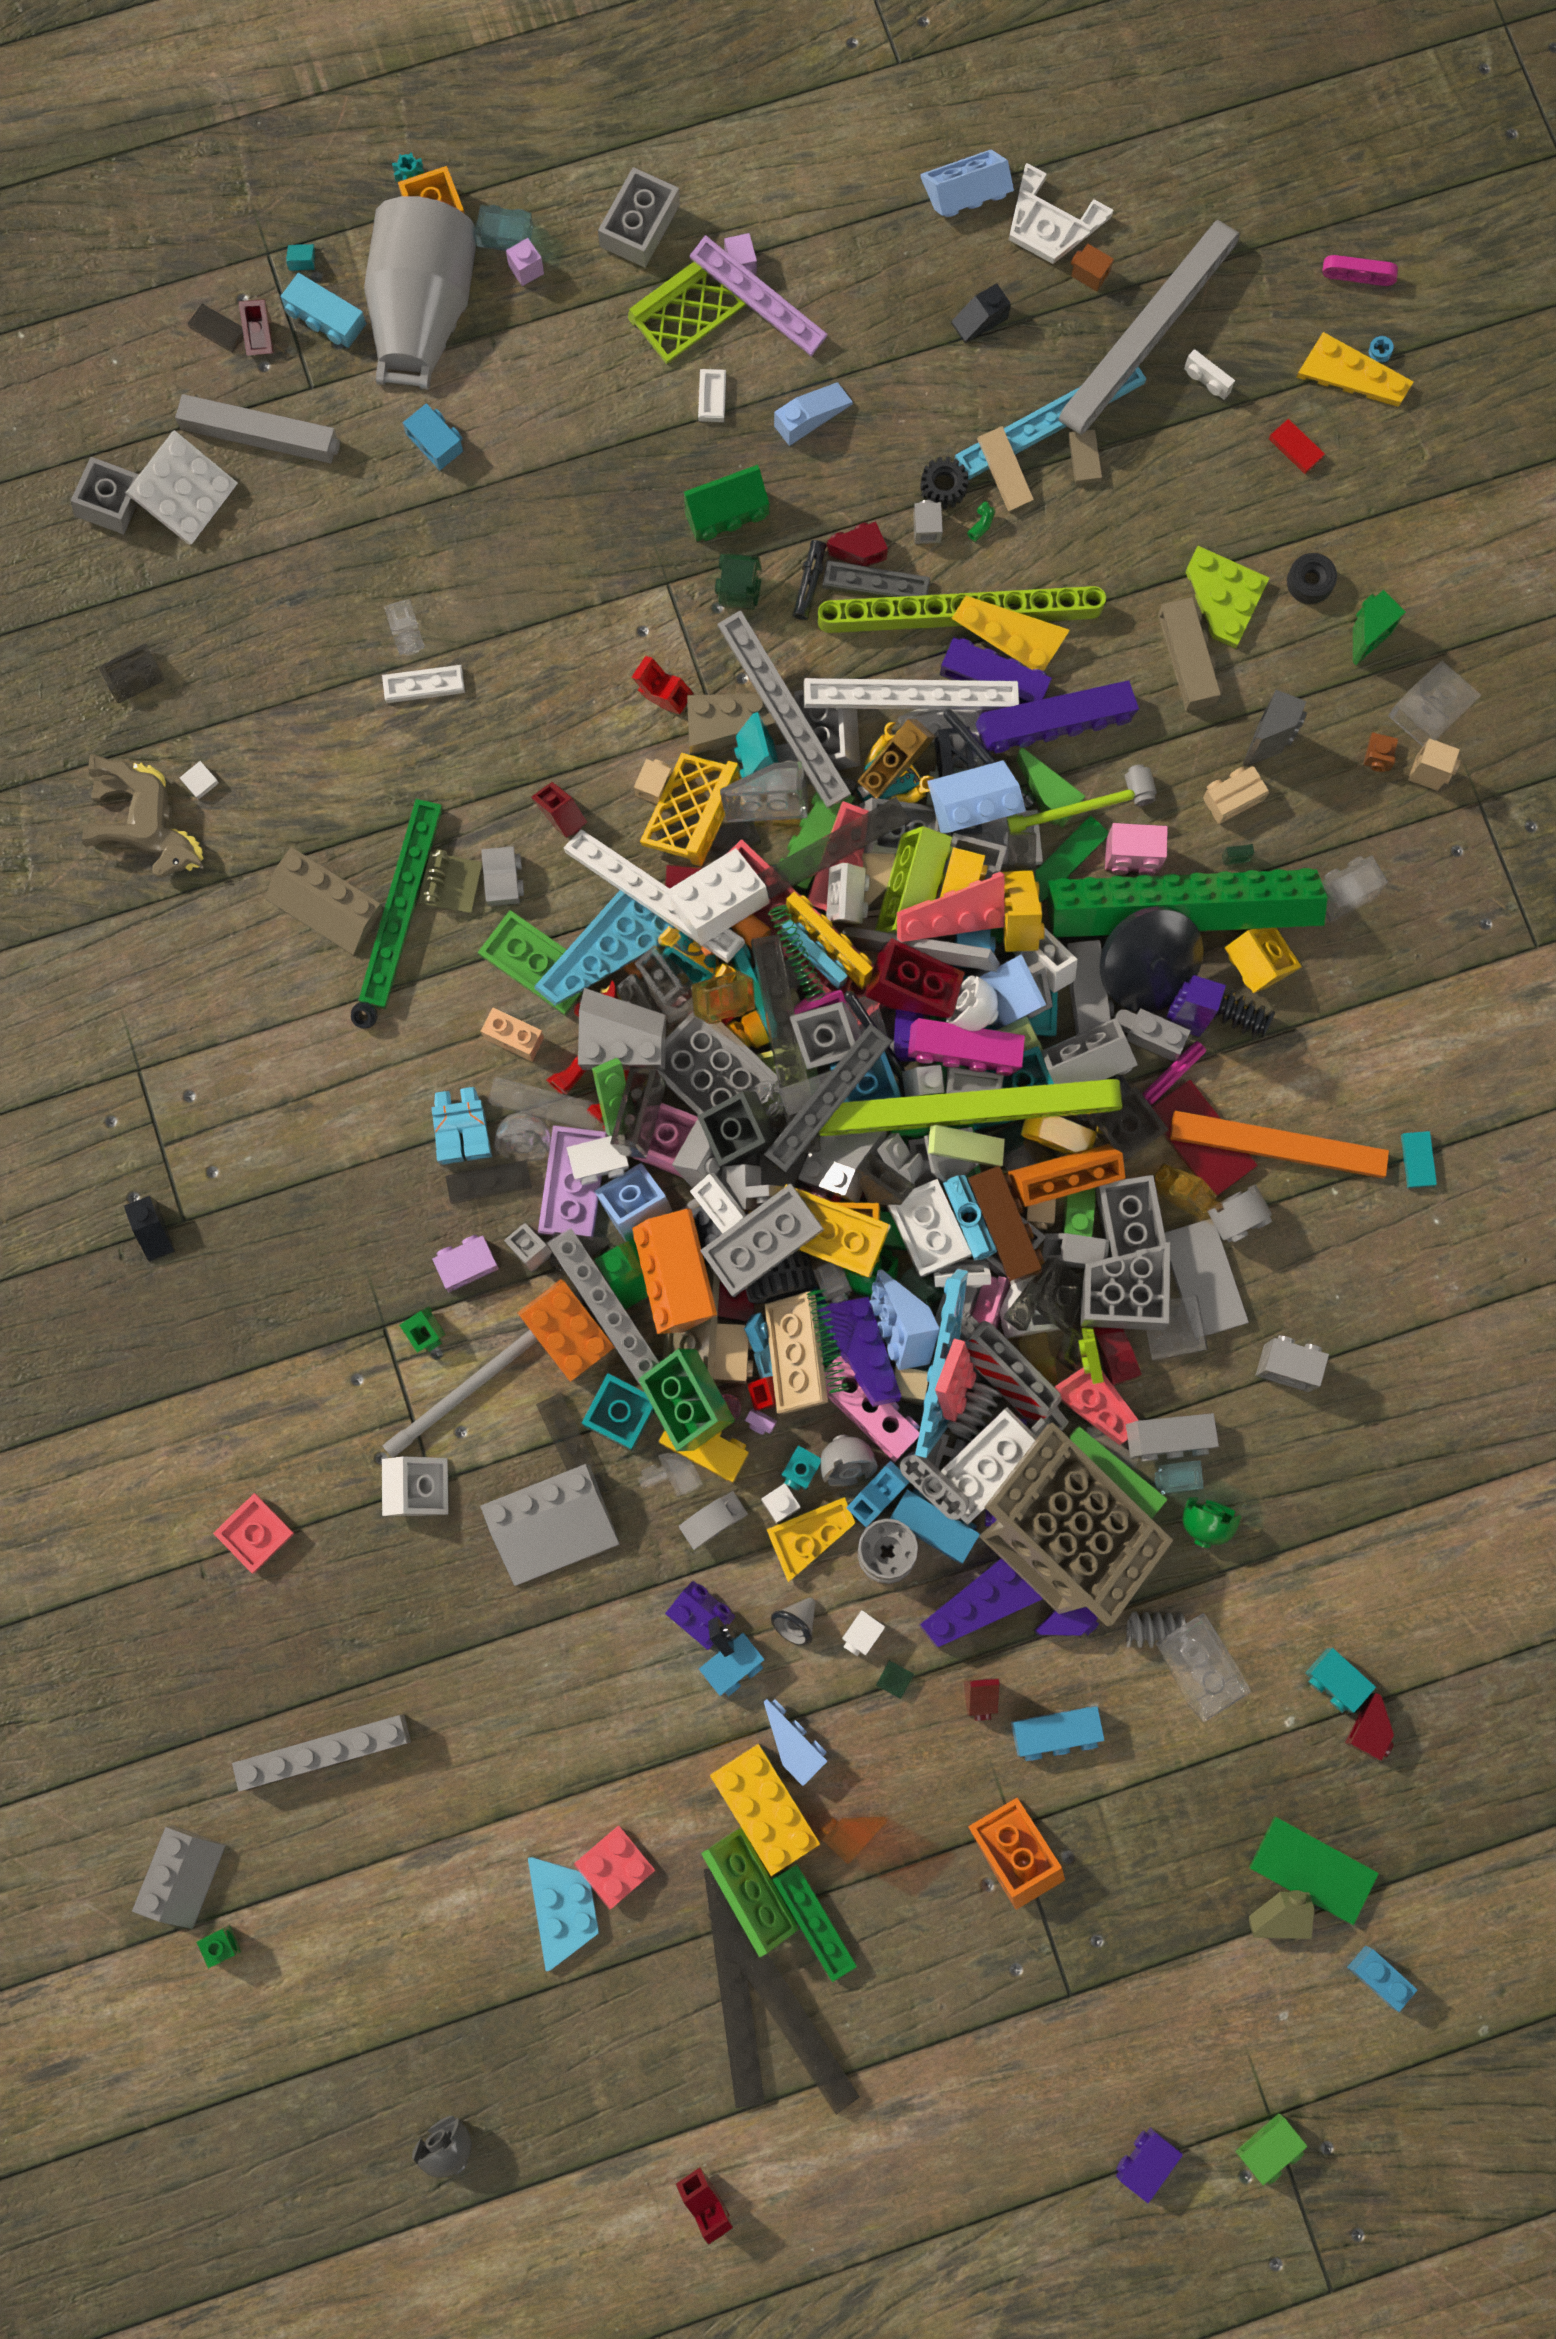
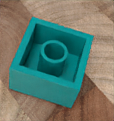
(619, 1412)

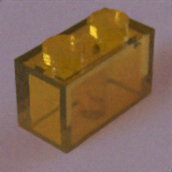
(723, 997)

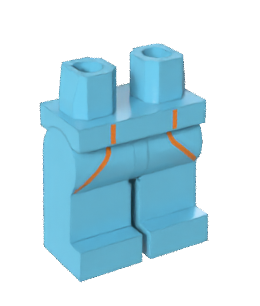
(457, 1119)

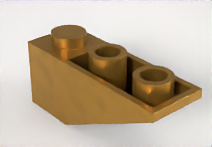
(896, 757)

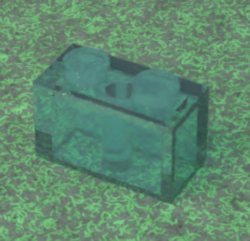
(502, 227)

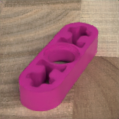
(1360, 270)

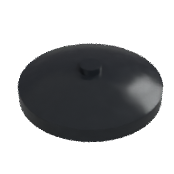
(1150, 958)

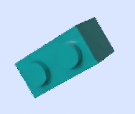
(1339, 1680)

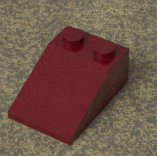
(914, 981)

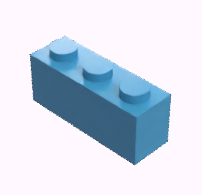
(930, 1525)
(1057, 1732)

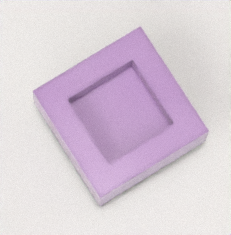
(760, 1422)

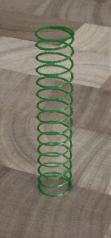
(819, 991)
(833, 1341)

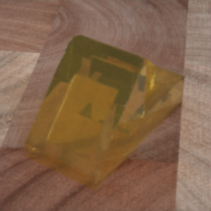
(1037, 1352)

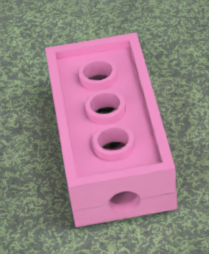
(892, 1444)

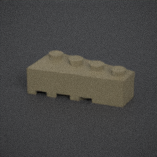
(719, 718)

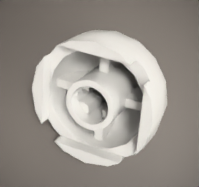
(975, 1005)

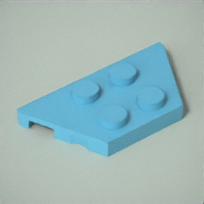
(563, 1910)

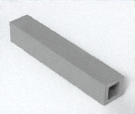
(257, 428)

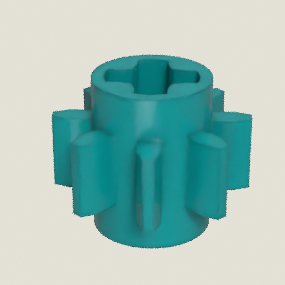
(407, 167)

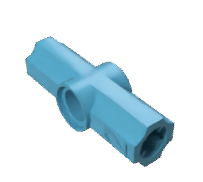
(963, 1202)

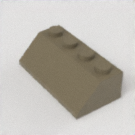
(323, 901)

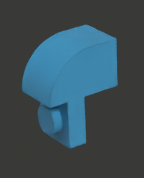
(878, 1494)

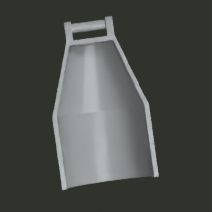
(417, 284)

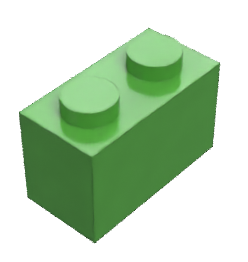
(1271, 2150)

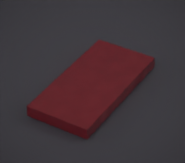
(1214, 1165)

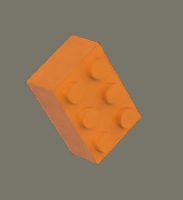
(565, 1330)

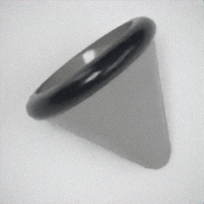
(795, 1622)

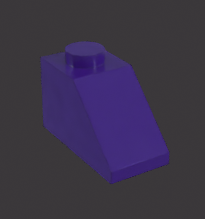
(1069, 1623)

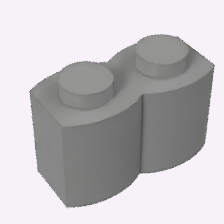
(500, 876)

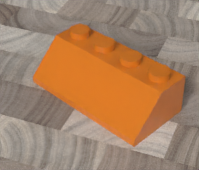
(674, 1272)

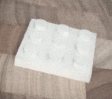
(181, 487)

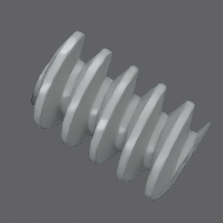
(974, 1410)
(1151, 1630)

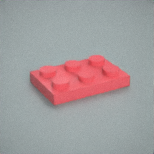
(955, 1380)

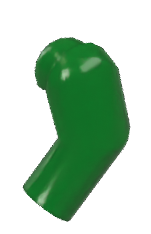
(987, 513)

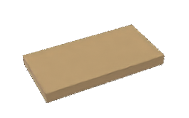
(795, 1354)

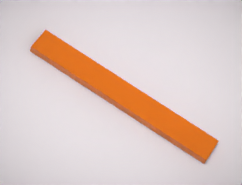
(1279, 1144)

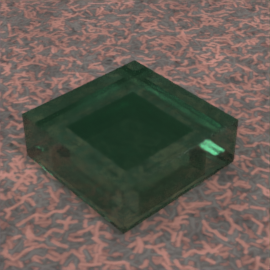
(1238, 854)
(894, 1679)

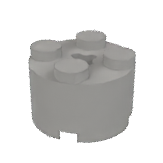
(1240, 1213)

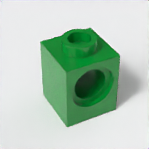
(218, 1946)

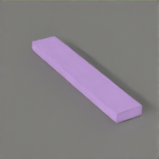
(758, 296)

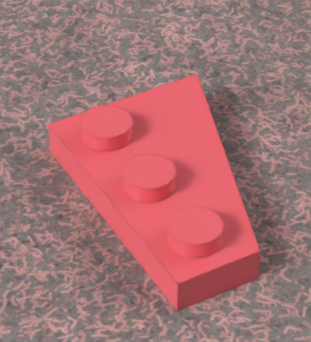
(1097, 1404)

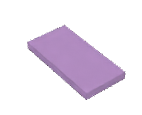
(565, 1201)

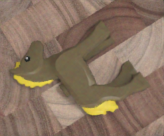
(146, 816)

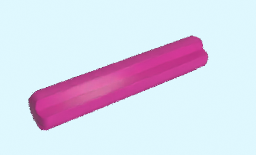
(1174, 1072)

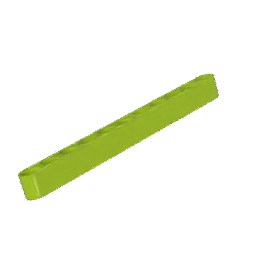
(948, 602)
(974, 1107)

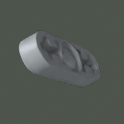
(954, 1495)

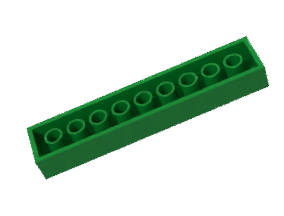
(1209, 900)

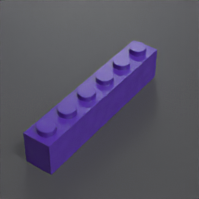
(1057, 717)

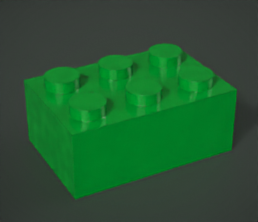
(686, 1399)

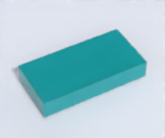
(1418, 1159)

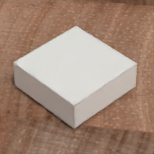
(199, 780)

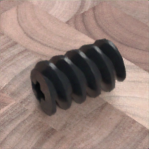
(1244, 1014)

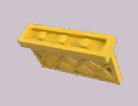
(711, 818)

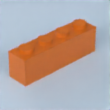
(1067, 1175)

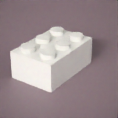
(718, 896)

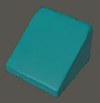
(300, 257)

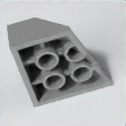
(620, 1031)
(1128, 1291)

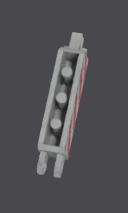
(1011, 1373)

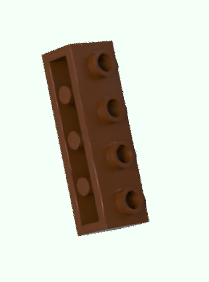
(1005, 1225)

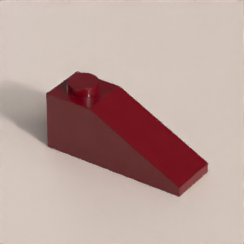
(1116, 1355)
(982, 1698)

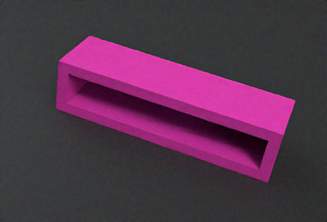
(957, 1046)

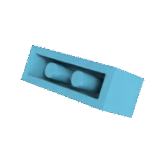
(323, 310)

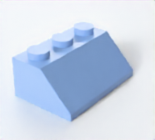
(968, 182)
(975, 796)

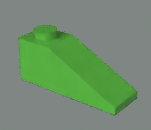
(1047, 786)
(1079, 1213)

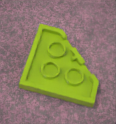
(1225, 593)

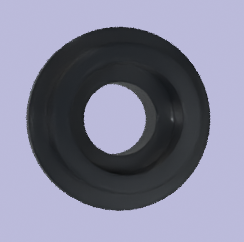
(359, 1019)

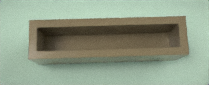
(1189, 654)

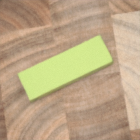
(966, 1146)

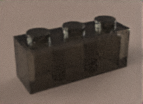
(638, 1112)

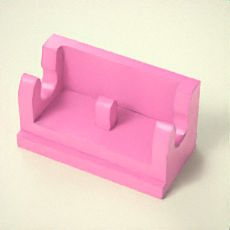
(991, 1300)

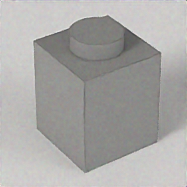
(927, 522)

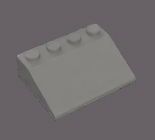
(710, 1064)
(550, 1524)

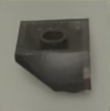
(1020, 1151)

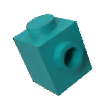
(801, 1469)

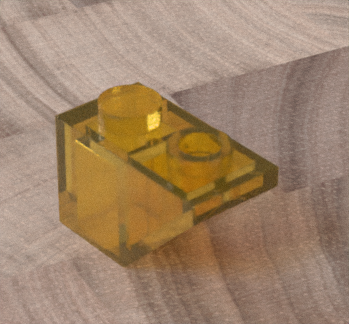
(1184, 1190)

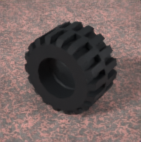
(785, 1280)

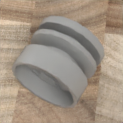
(886, 1535)

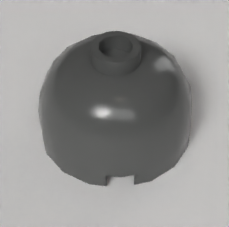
(444, 2150)

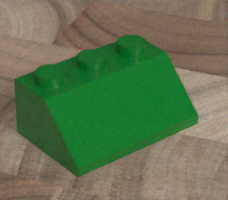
(726, 503)

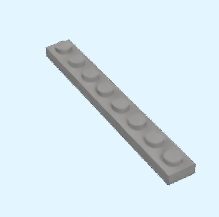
(784, 709)

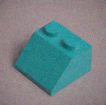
(755, 746)

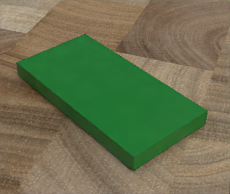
(1311, 1866)

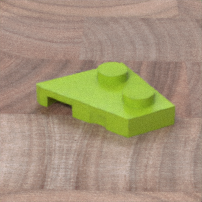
(1091, 1362)

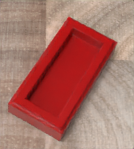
(1296, 446)

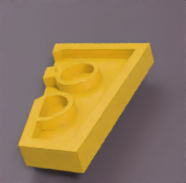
(808, 1535)

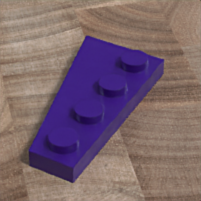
(863, 1348)

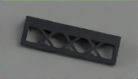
(944, 762)

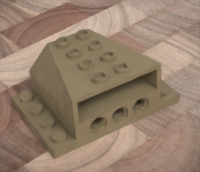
(1072, 1530)

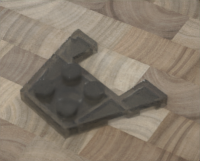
(1057, 1297)

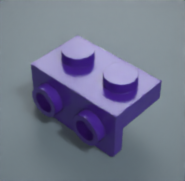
(694, 1610)

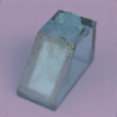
(1179, 1478)

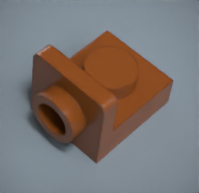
(1380, 752)

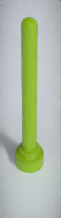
(1020, 823)

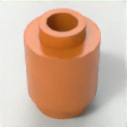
(751, 928)

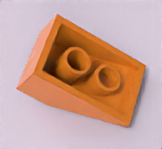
(1017, 1853)

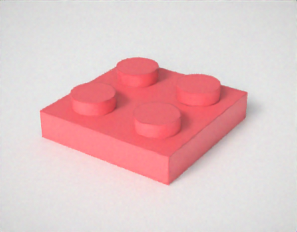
(254, 1533)
(614, 1867)

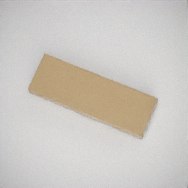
(1005, 468)

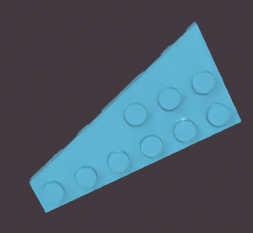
(609, 943)
(933, 1420)

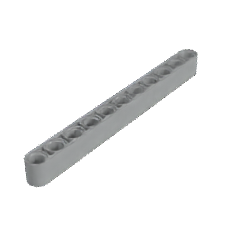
(1149, 327)

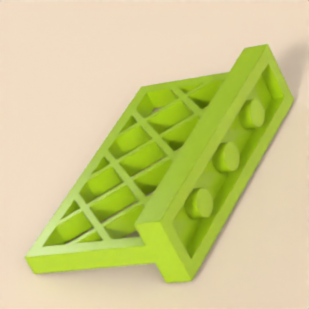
(667, 294)

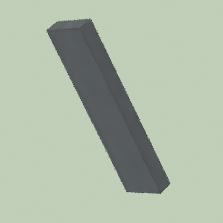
(873, 581)

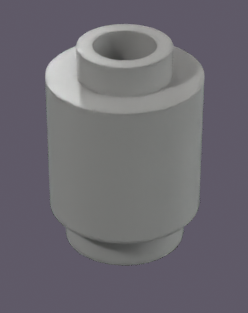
(1142, 783)

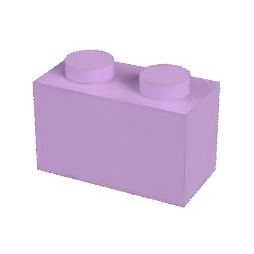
(465, 1262)

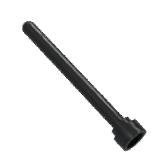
(980, 750)
(866, 1020)

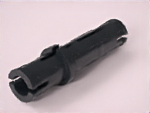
(815, 552)

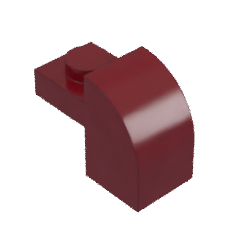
(705, 2205)

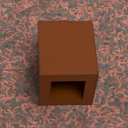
(1091, 267)

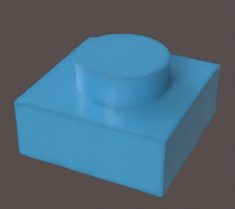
(757, 1332)

